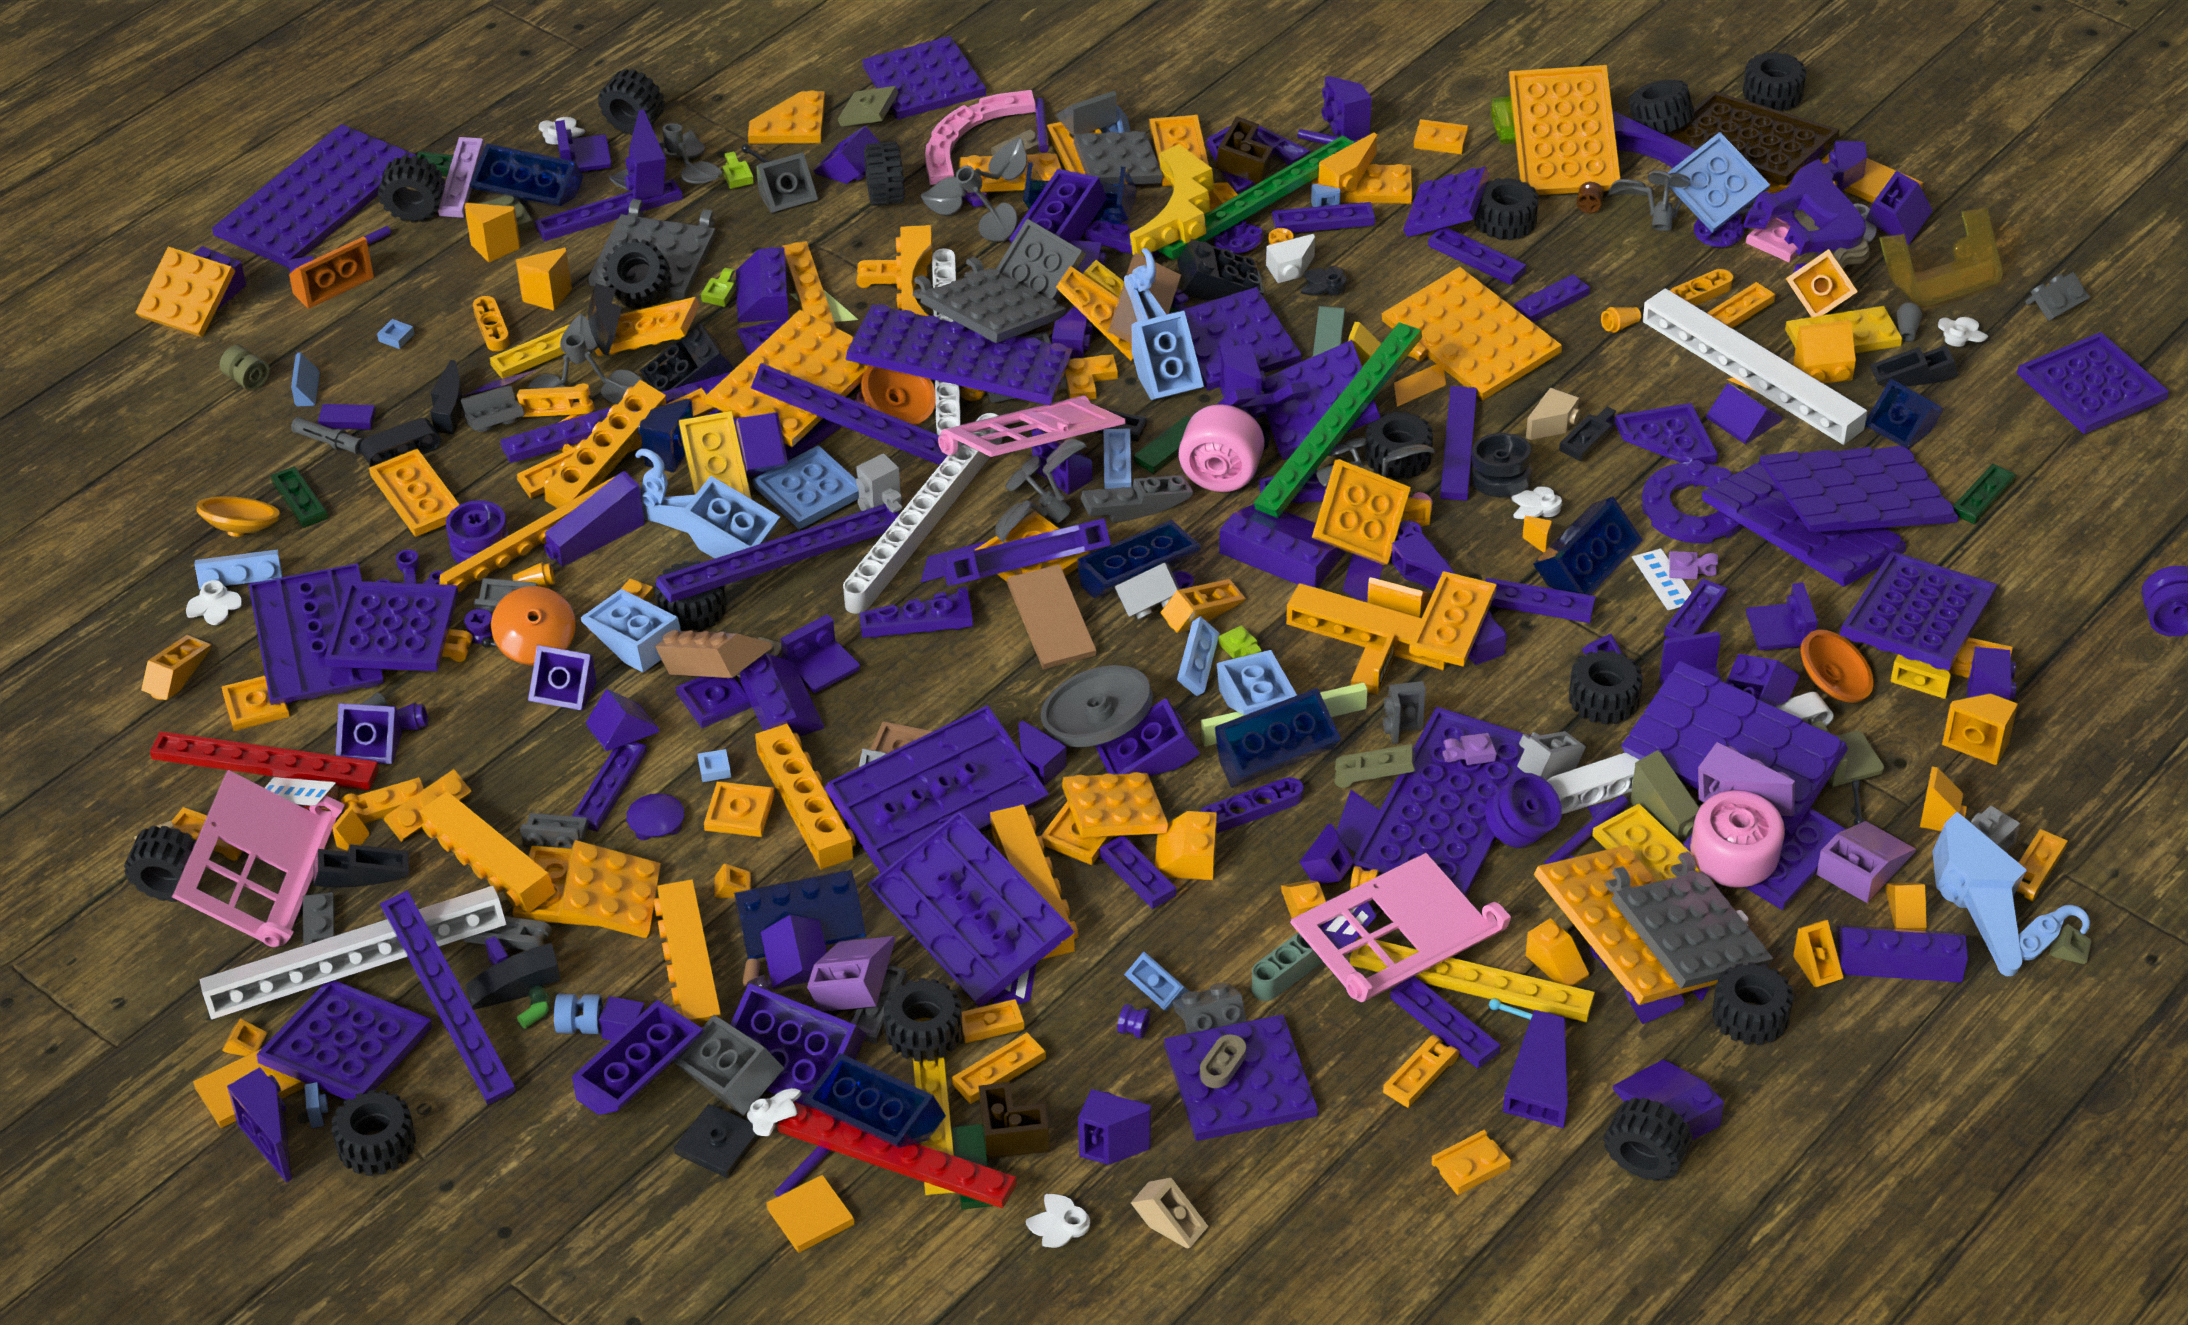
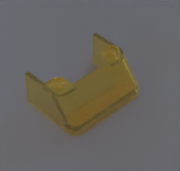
(1974, 267)

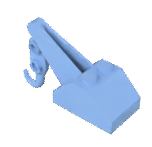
(1160, 344)
(715, 517)
(1984, 880)

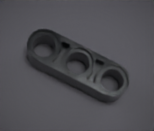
(399, 440)

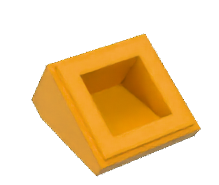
(1537, 532)
(349, 830)
(731, 880)
(244, 1039)

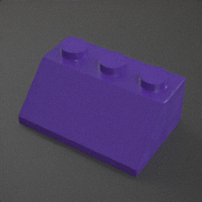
(762, 286)
(779, 695)

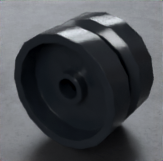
(1501, 464)

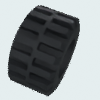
(1774, 80)
(627, 95)
(1662, 105)
(884, 173)
(409, 203)
(1507, 209)
(629, 256)
(1394, 432)
(697, 610)
(1605, 687)
(158, 861)
(919, 1001)
(1750, 1021)
(1648, 1139)
(376, 1151)

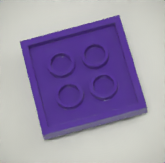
(1446, 201)

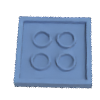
(1719, 182)
(808, 487)

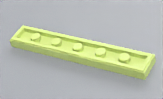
(1337, 701)

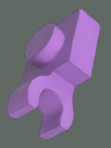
(1687, 565)
(1472, 748)

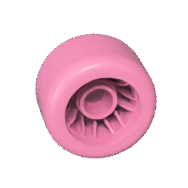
(1221, 448)
(1737, 838)

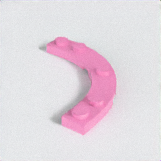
(963, 119)

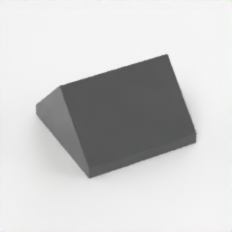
(1090, 114)
(785, 183)

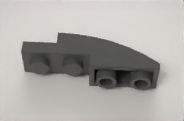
(1141, 500)

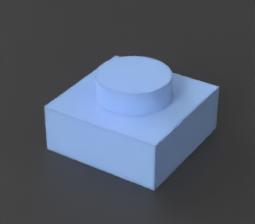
(714, 765)

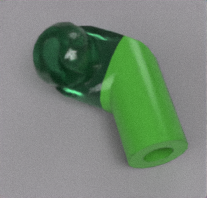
(538, 1007)

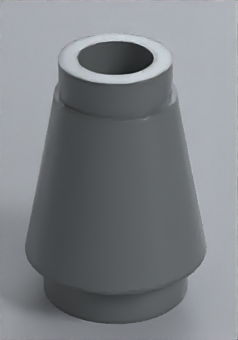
(1908, 320)

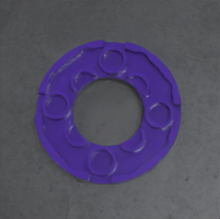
(1676, 524)

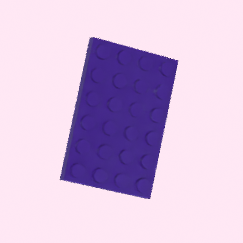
(1918, 610)

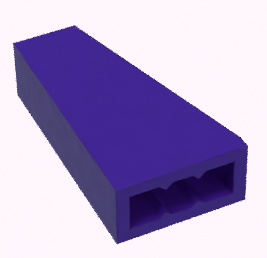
(597, 521)
(1539, 1075)

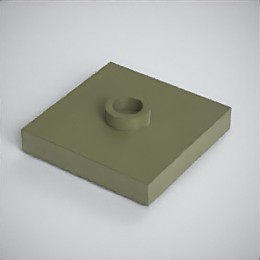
(868, 106)

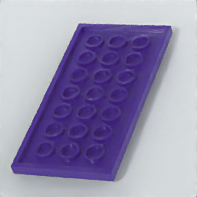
(310, 196)
(958, 355)
(1442, 803)

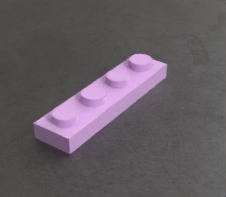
(459, 177)

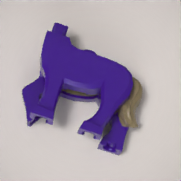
(1817, 215)

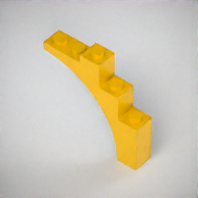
(1185, 211)

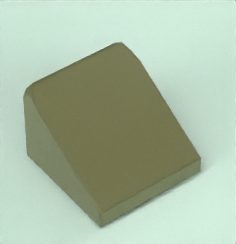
(2071, 945)

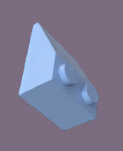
(631, 628)
(1253, 682)

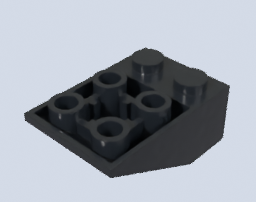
(1216, 272)
(687, 361)

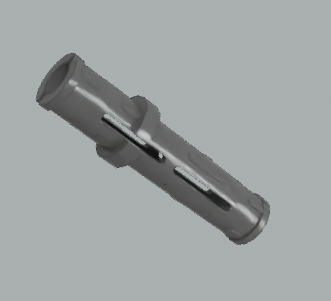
(336, 438)

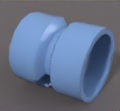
(568, 1017)

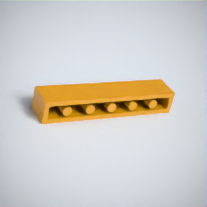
(1354, 621)
(1018, 843)
(487, 852)
(687, 952)

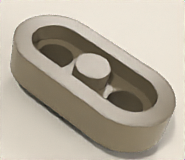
(1218, 1066)

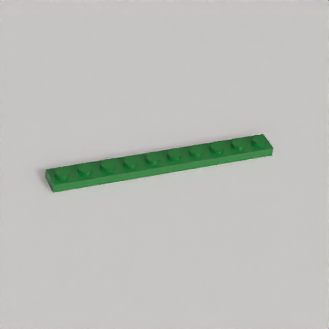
(1261, 195)
(1337, 420)

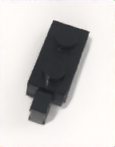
(1588, 434)

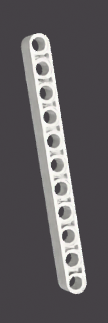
(946, 393)
(914, 524)
(1615, 775)

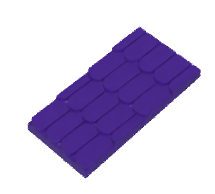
(1858, 488)
(1760, 506)
(294, 632)
(1700, 710)
(924, 783)
(970, 909)

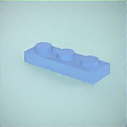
(1117, 458)
(239, 568)
(1198, 656)

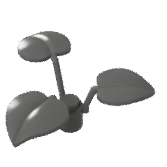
(685, 146)
(947, 194)
(1662, 213)
(577, 344)
(1350, 445)
(1051, 503)

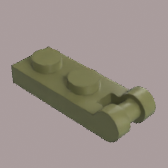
(1374, 764)

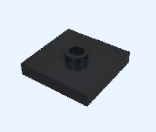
(717, 1141)

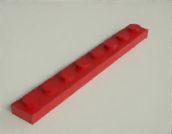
(264, 760)
(912, 1160)

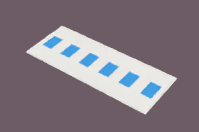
(1655, 568)
(300, 791)

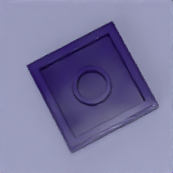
(713, 699)

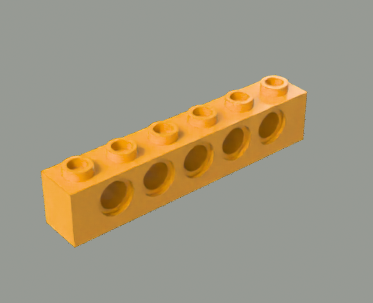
(605, 433)
(804, 796)

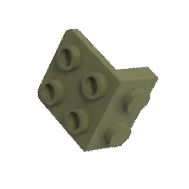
(1859, 760)

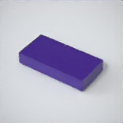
(347, 416)

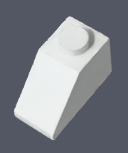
(1290, 258)

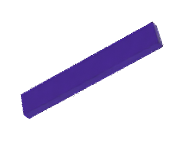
(601, 212)
(1458, 443)

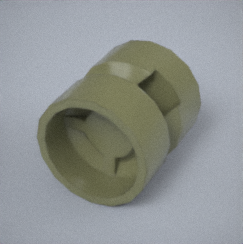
(244, 367)

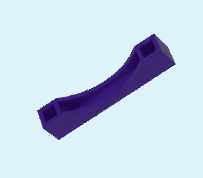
(1641, 139)
(1074, 327)
(1025, 552)
(1421, 563)

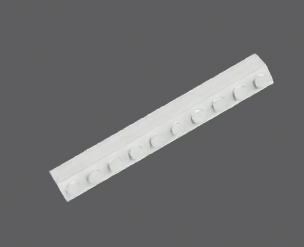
(1755, 366)
(345, 954)

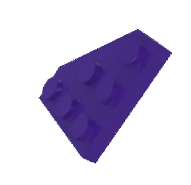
(1668, 432)

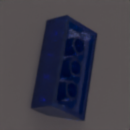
(527, 175)
(1589, 549)
(1133, 556)
(1275, 737)
(825, 898)
(876, 1103)

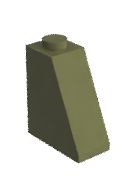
(1663, 795)

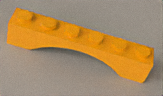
(915, 256)

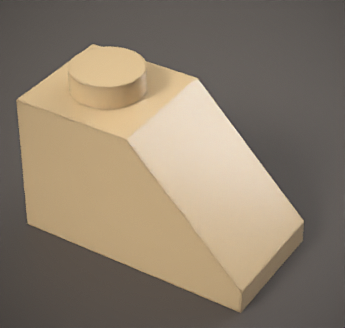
(1553, 415)
(1169, 1212)

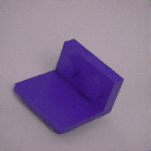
(587, 152)
(1783, 623)
(1695, 650)
(818, 655)

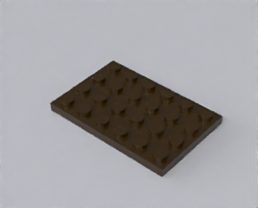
(1767, 138)

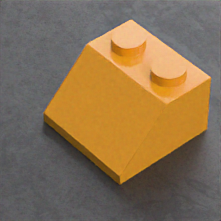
(1826, 351)
(1980, 726)
(1188, 846)

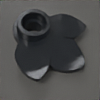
(1323, 281)

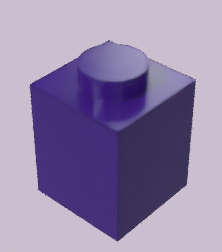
(618, 1015)

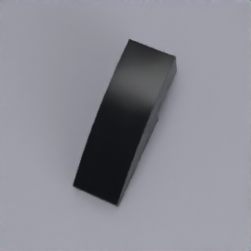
(603, 317)
(1915, 367)
(447, 400)
(359, 866)
(514, 977)

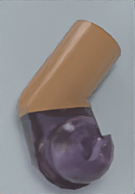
(751, 975)

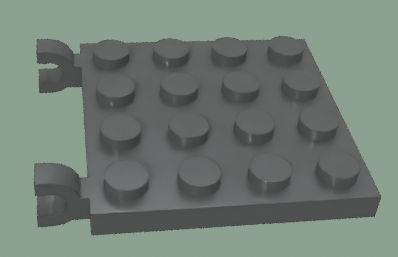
(680, 243)
(989, 303)
(1687, 924)

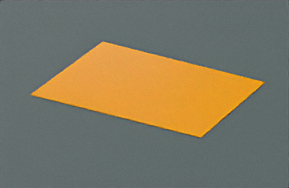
(1419, 384)

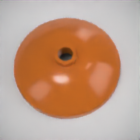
(911, 394)
(519, 636)
(1836, 666)

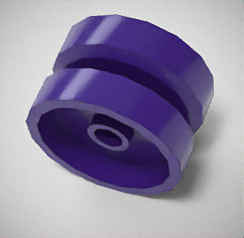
(474, 528)
(2167, 600)
(1523, 810)

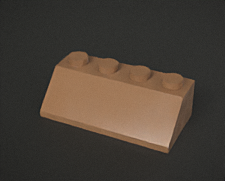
(709, 653)

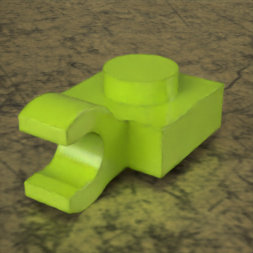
(735, 172)
(720, 290)
(1238, 643)

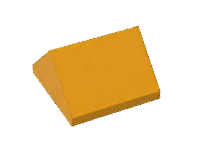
(492, 229)
(544, 278)
(1822, 284)
(1398, 597)

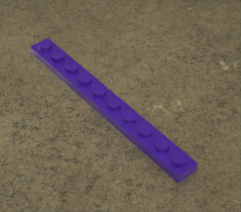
(576, 429)
(775, 553)

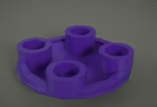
(1724, 236)
(1239, 237)
(655, 816)

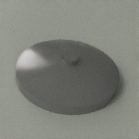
(1097, 706)

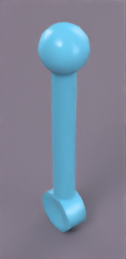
(1495, 1004)

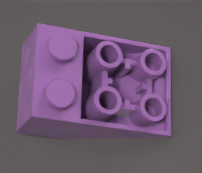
(1729, 770)
(1862, 859)
(851, 974)

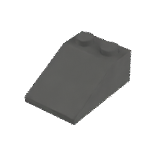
(729, 1064)

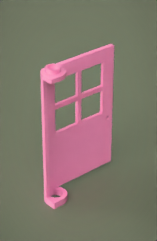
(1060, 420)
(266, 829)
(1424, 909)

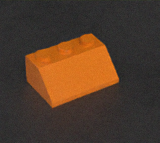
(332, 273)

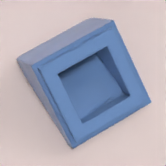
(1324, 195)

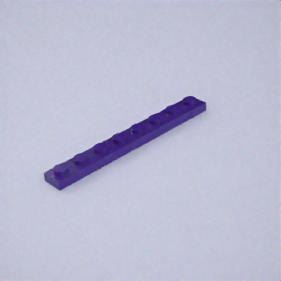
(848, 413)
(447, 997)

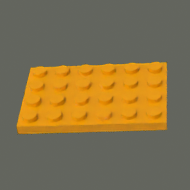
(1564, 128)
(1474, 333)
(799, 348)
(1582, 895)

